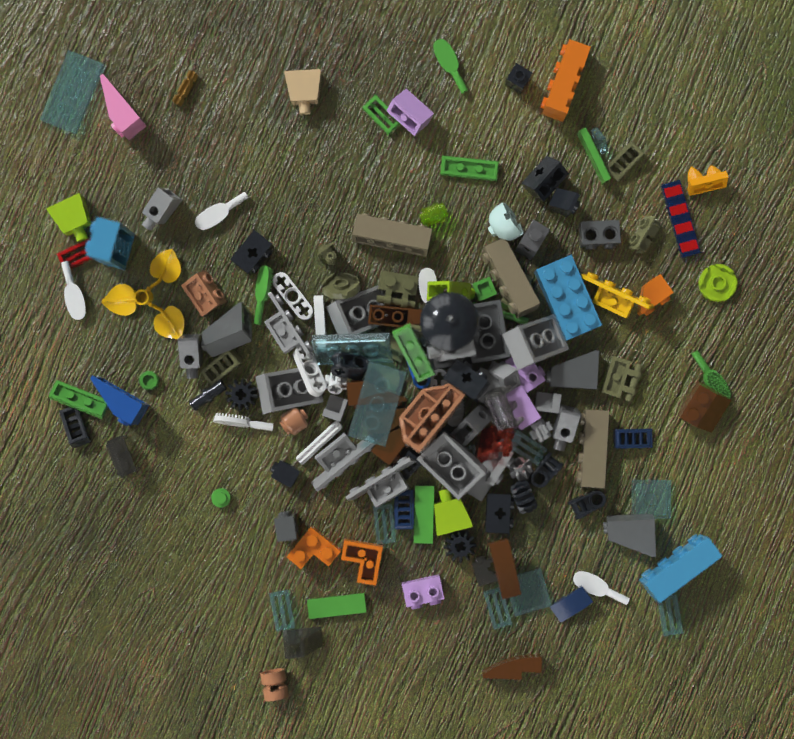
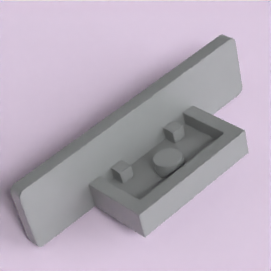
(284, 331)
(337, 458)
(493, 474)
(386, 486)

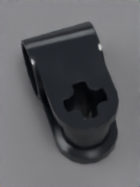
(350, 365)
(546, 470)
(585, 504)

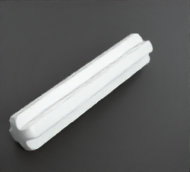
(319, 442)

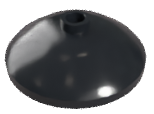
(445, 334)

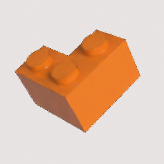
(313, 543)
(367, 555)

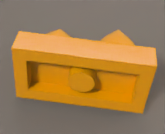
(712, 181)

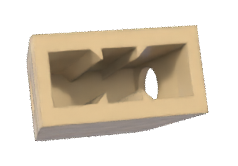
(304, 88)

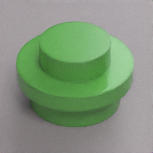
(221, 497)

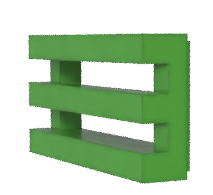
(376, 120)

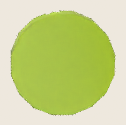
(717, 283)

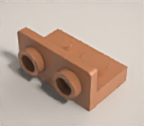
(203, 292)

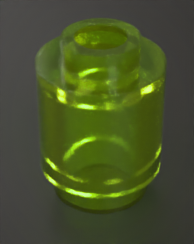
(433, 214)

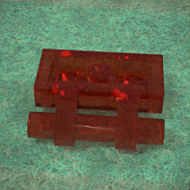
(491, 445)

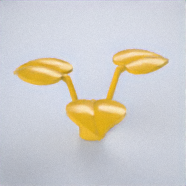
(123, 298)

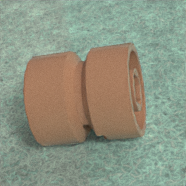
(271, 678)

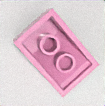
(124, 118)

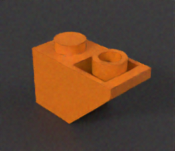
(657, 291)

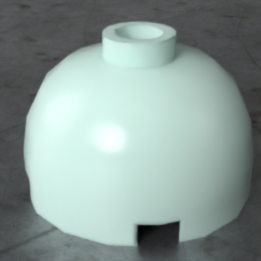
(504, 224)

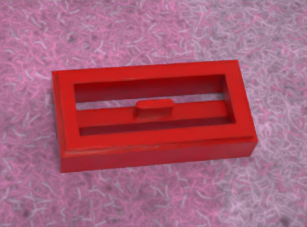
(72, 257)

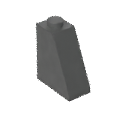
(228, 331)
(575, 373)
(632, 531)

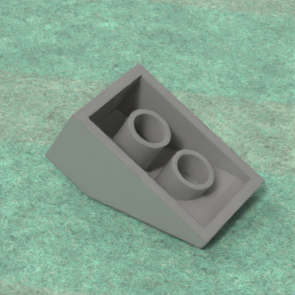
(352, 314)
(535, 341)
(284, 390)
(452, 465)

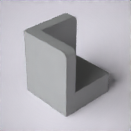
(506, 374)
(548, 402)
(335, 408)

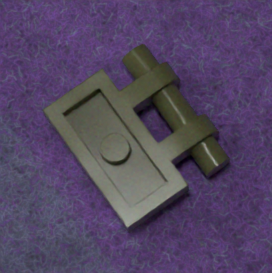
(399, 284)
(616, 377)

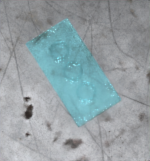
(72, 92)
(373, 346)
(377, 403)

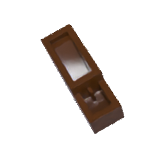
(505, 568)
(513, 667)

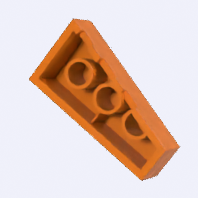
(565, 81)

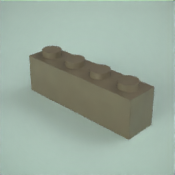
(391, 234)
(510, 278)
(593, 448)

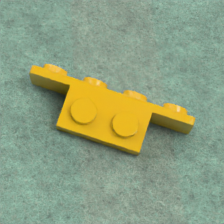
(615, 299)

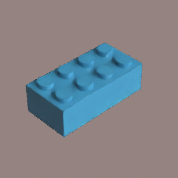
(110, 243)
(567, 297)
(680, 567)

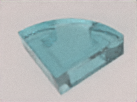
(600, 140)

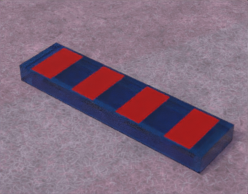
(680, 219)

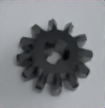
(246, 389)
(523, 497)
(462, 552)

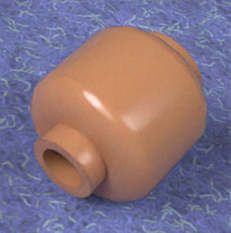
(293, 421)

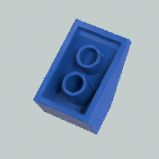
(121, 403)

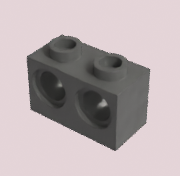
(598, 229)
(286, 526)

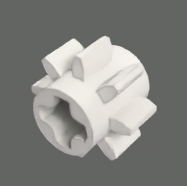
(335, 384)

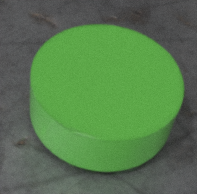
(149, 380)

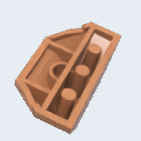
(429, 415)

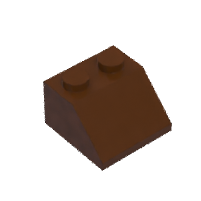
(704, 407)

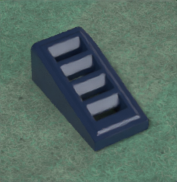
(617, 438)
(404, 501)

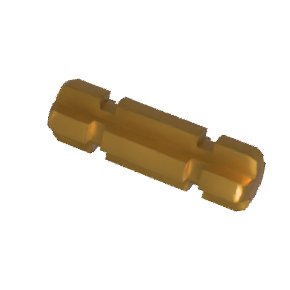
(185, 88)

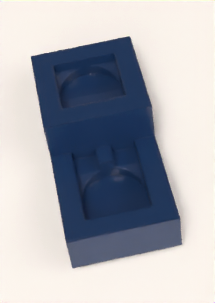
(571, 604)

